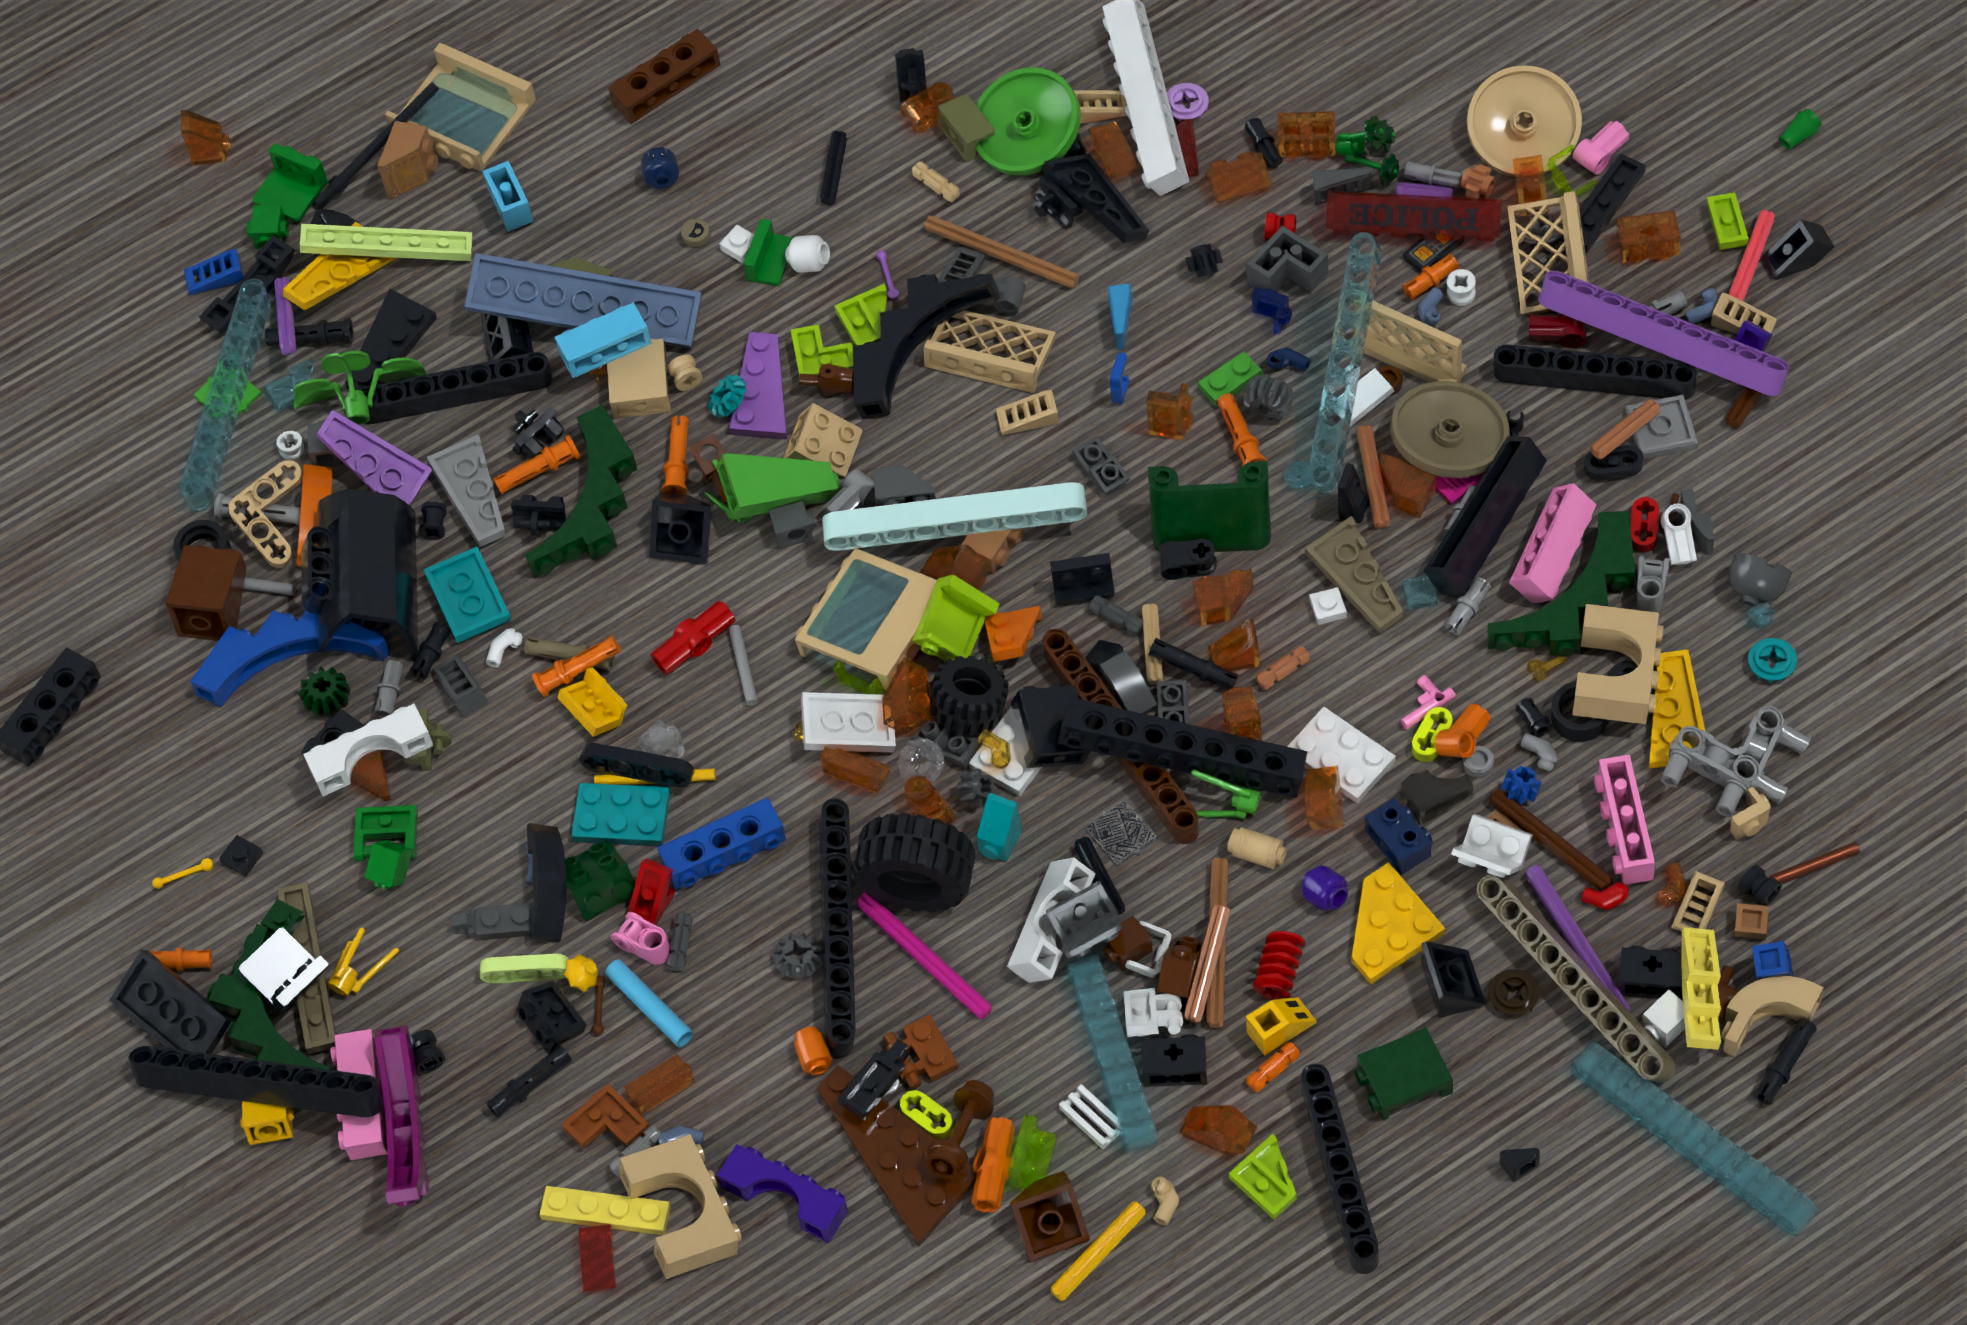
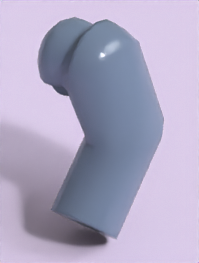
(680, 1131)

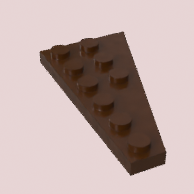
(897, 1159)

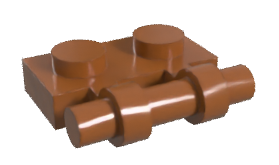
(930, 1049)

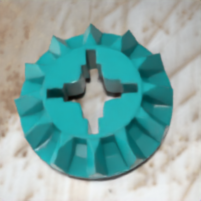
(727, 396)
(1761, 653)

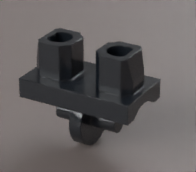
(910, 73)
(1054, 201)
(545, 424)
(538, 515)

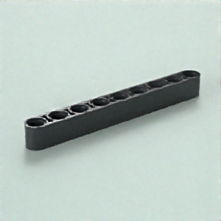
(837, 939)
(256, 1081)

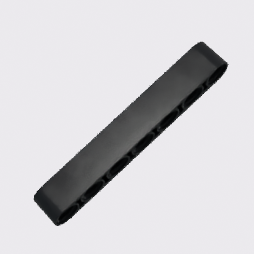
(1581, 367)
(468, 389)
(1339, 1181)

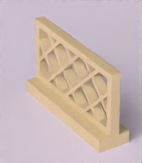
(1573, 244)
(1412, 355)
(982, 364)

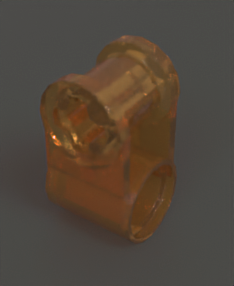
(926, 106)
(929, 804)

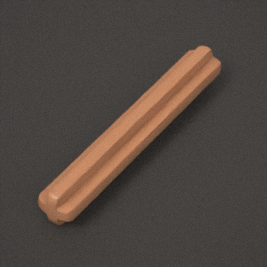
(1373, 477)
(1206, 964)

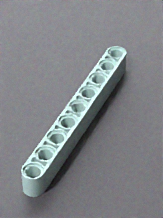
(954, 516)

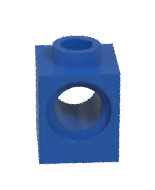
(1772, 960)

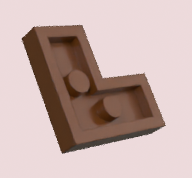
(602, 1112)

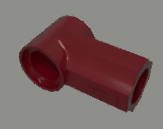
(1557, 328)

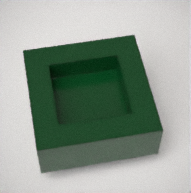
(283, 916)

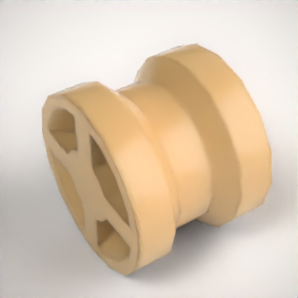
(684, 372)

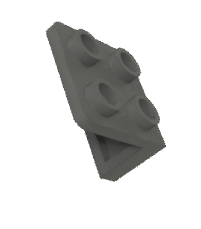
(1085, 920)

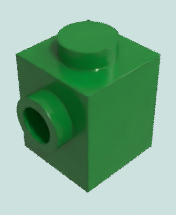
(265, 222)

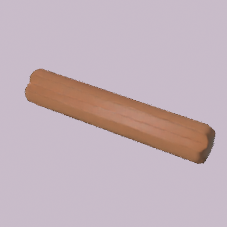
(1625, 429)

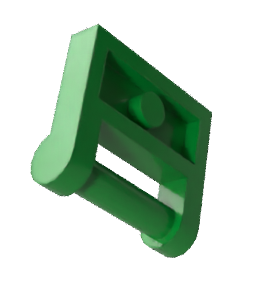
(385, 823)

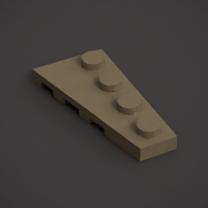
(1350, 567)

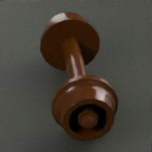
(947, 1156)

